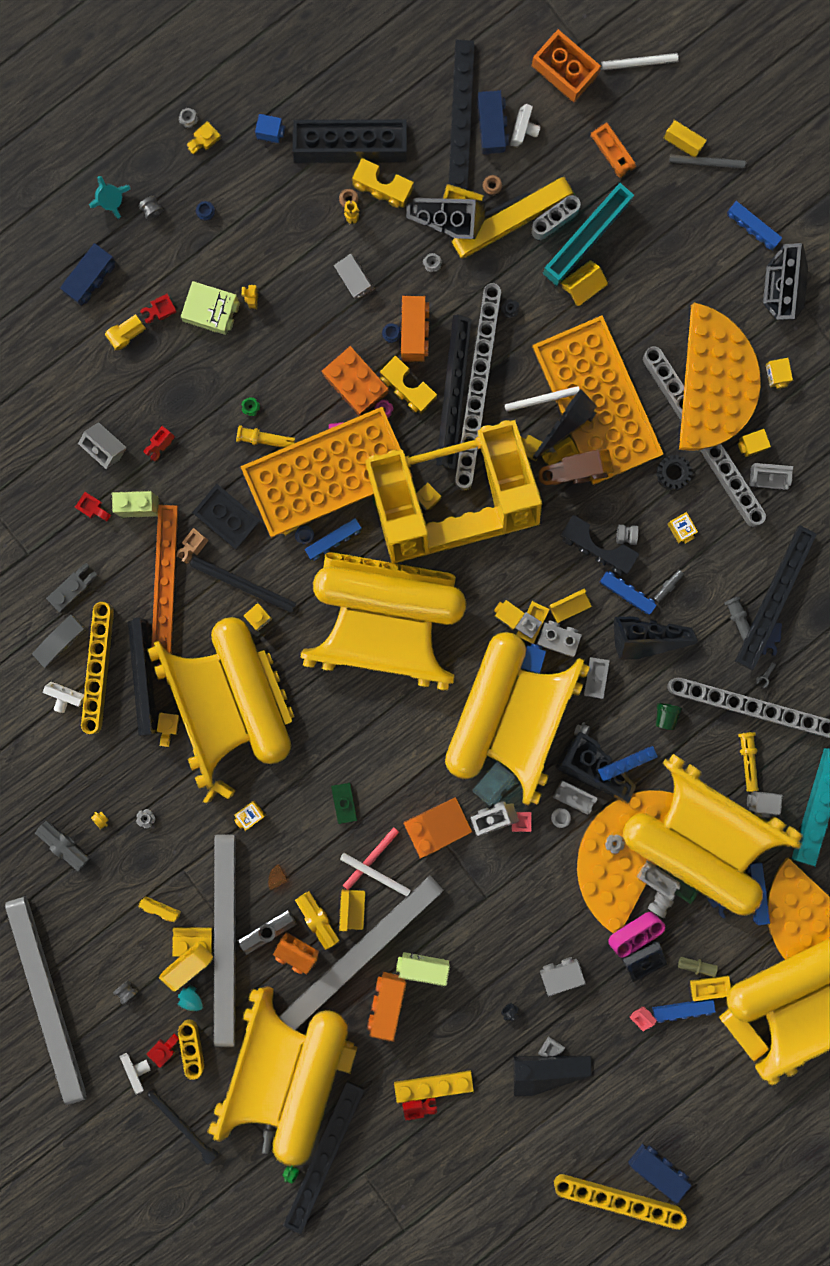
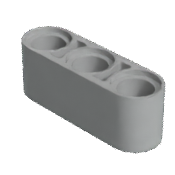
(561, 210)

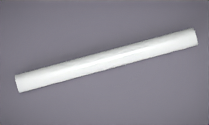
(640, 61)
(541, 399)
(375, 874)

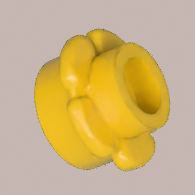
(99, 819)

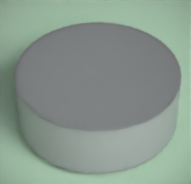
(561, 817)

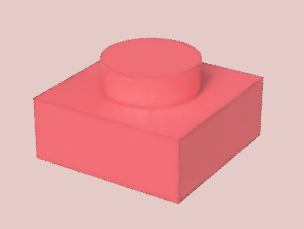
(524, 824)
(643, 1018)

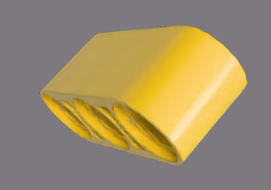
(186, 967)
(744, 1035)
(191, 1058)

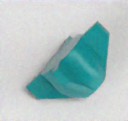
(108, 196)

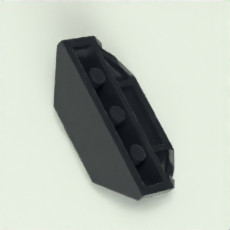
(786, 282)

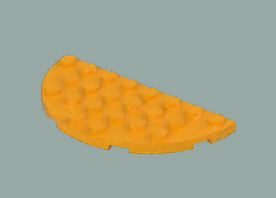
(719, 380)
(610, 879)
(797, 911)

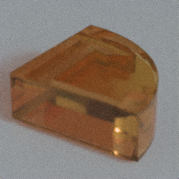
(276, 877)

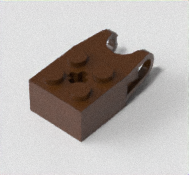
(579, 468)

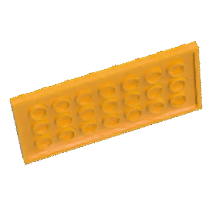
(590, 360)
(319, 472)

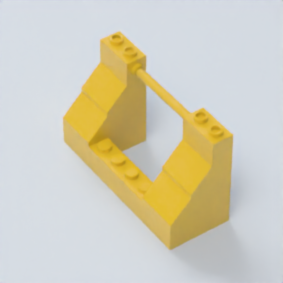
(511, 487)

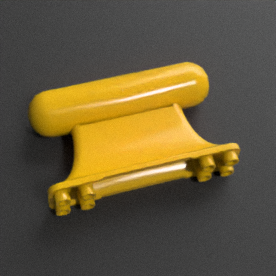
(384, 623)
(225, 700)
(511, 715)
(708, 840)
(796, 1005)
(282, 1078)

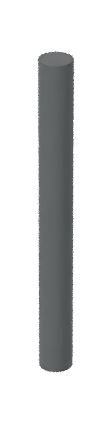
(707, 161)

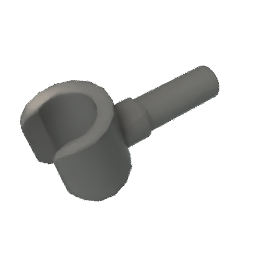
(766, 675)

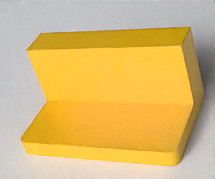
(684, 139)
(585, 282)
(570, 606)
(222, 789)
(352, 910)

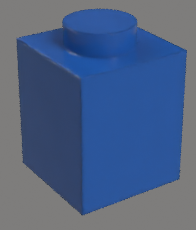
(269, 128)
(533, 658)

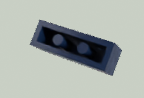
(492, 122)
(88, 275)
(660, 1172)

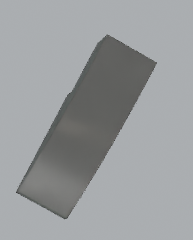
(59, 641)

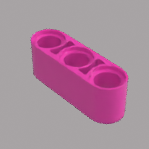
(636, 934)

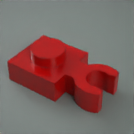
(161, 307)

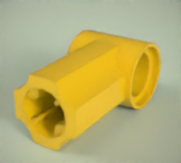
(121, 334)

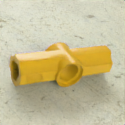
(317, 920)

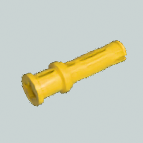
(255, 437)
(748, 751)

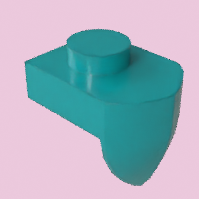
(189, 999)

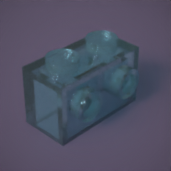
(493, 784)

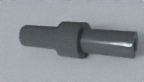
(668, 586)
(268, 1134)

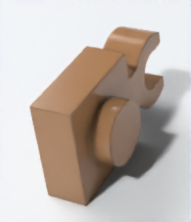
(193, 544)

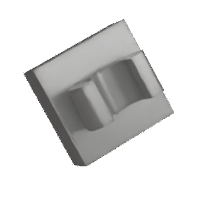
(528, 625)

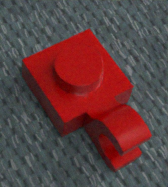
(159, 441)
(91, 506)
(162, 1050)
(417, 1109)

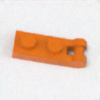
(613, 149)

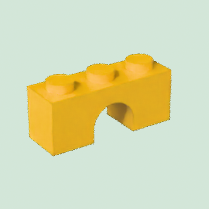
(395, 192)
(418, 398)

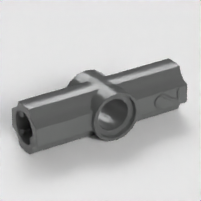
(62, 845)
(277, 925)

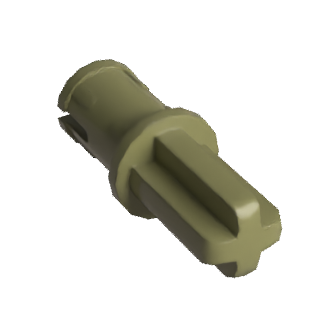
(697, 966)

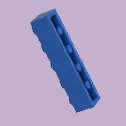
(754, 225)
(333, 539)
(628, 593)
(627, 763)
(761, 915)
(683, 1010)

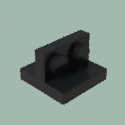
(644, 960)

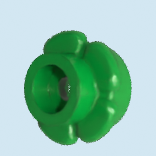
(250, 411)
(290, 1174)

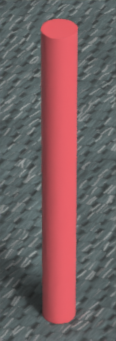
(372, 857)

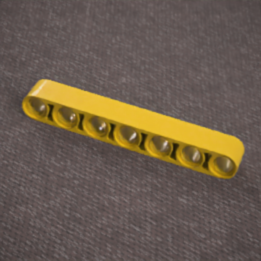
(515, 216)
(388, 569)
(101, 677)
(626, 1208)

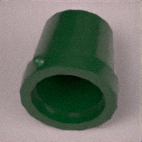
(667, 716)

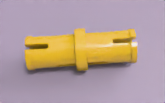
(351, 207)

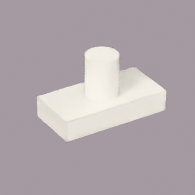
(523, 126)
(64, 696)
(134, 1071)

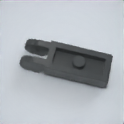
(70, 589)

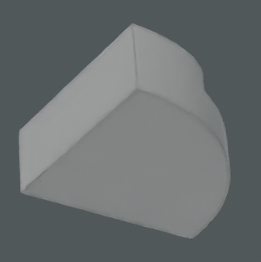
(551, 1048)

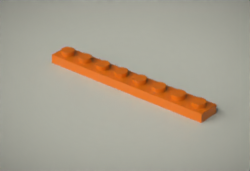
(165, 576)

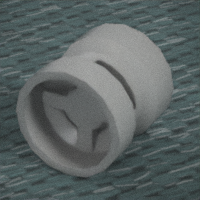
(624, 536)
(660, 905)

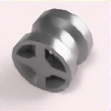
(150, 207)
(125, 992)

